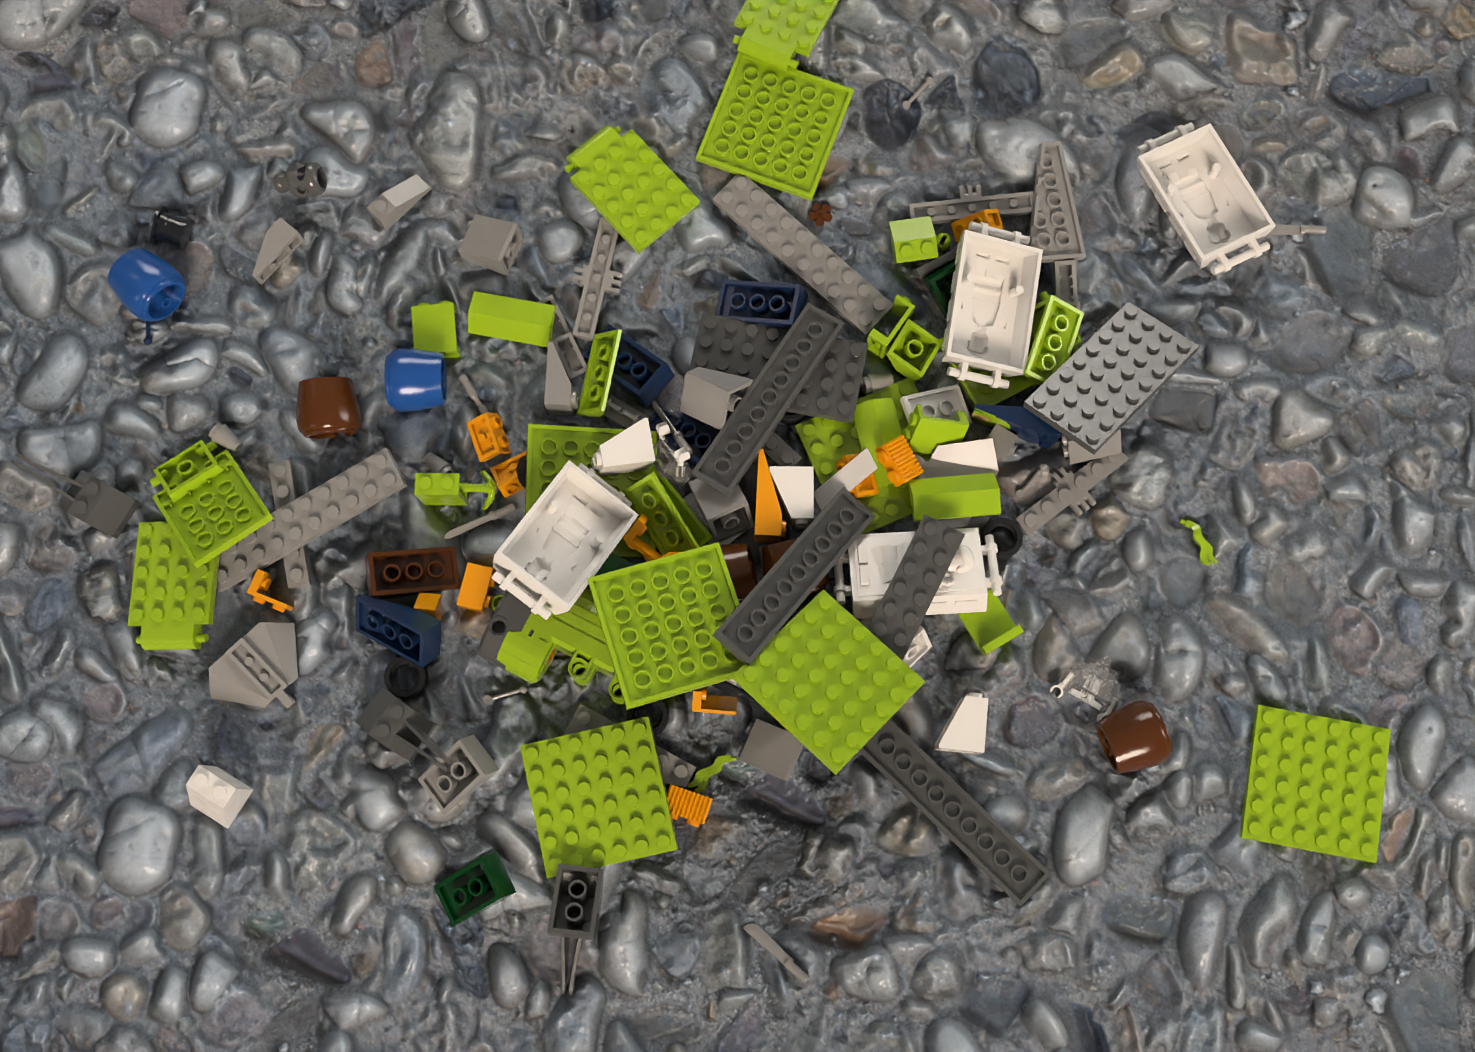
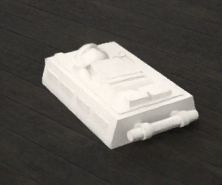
(1205, 196)
(991, 305)
(563, 540)
(876, 557)

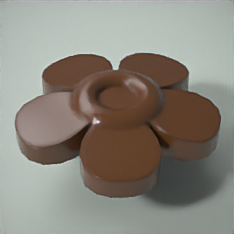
(820, 214)

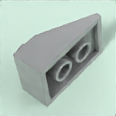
(559, 394)
(466, 774)

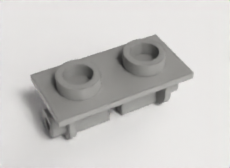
(622, 413)

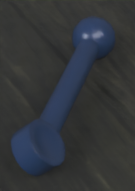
(147, 340)

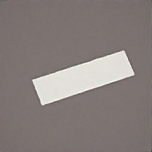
(847, 477)

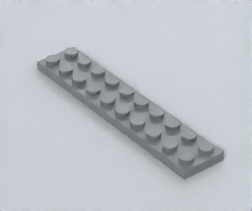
(803, 254)
(311, 517)

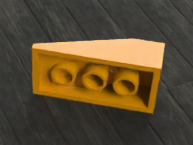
(768, 517)

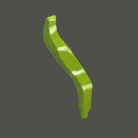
(1206, 551)
(702, 776)

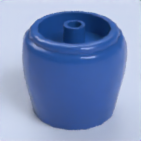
(147, 284)
(415, 379)

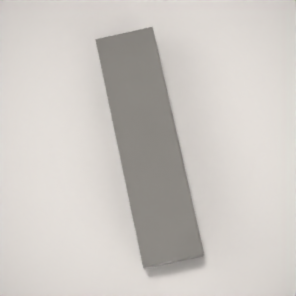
(1066, 283)
(565, 343)

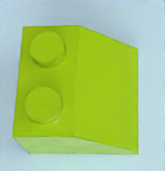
(913, 240)
(913, 350)

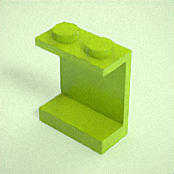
(435, 328)
(879, 343)
(927, 432)
(439, 489)
(991, 627)

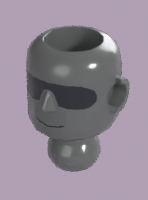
(302, 180)

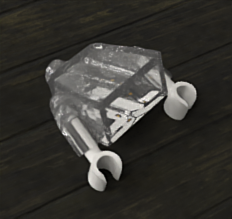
(670, 462)
(1093, 684)

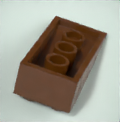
(411, 571)

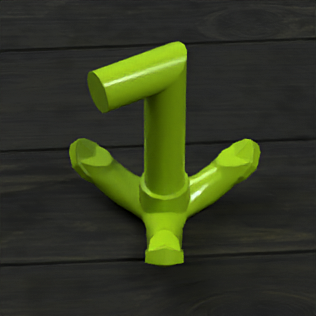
(489, 487)

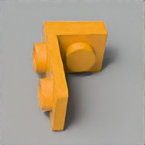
(988, 216)
(634, 542)
(261, 583)
(712, 703)

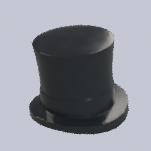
(170, 229)

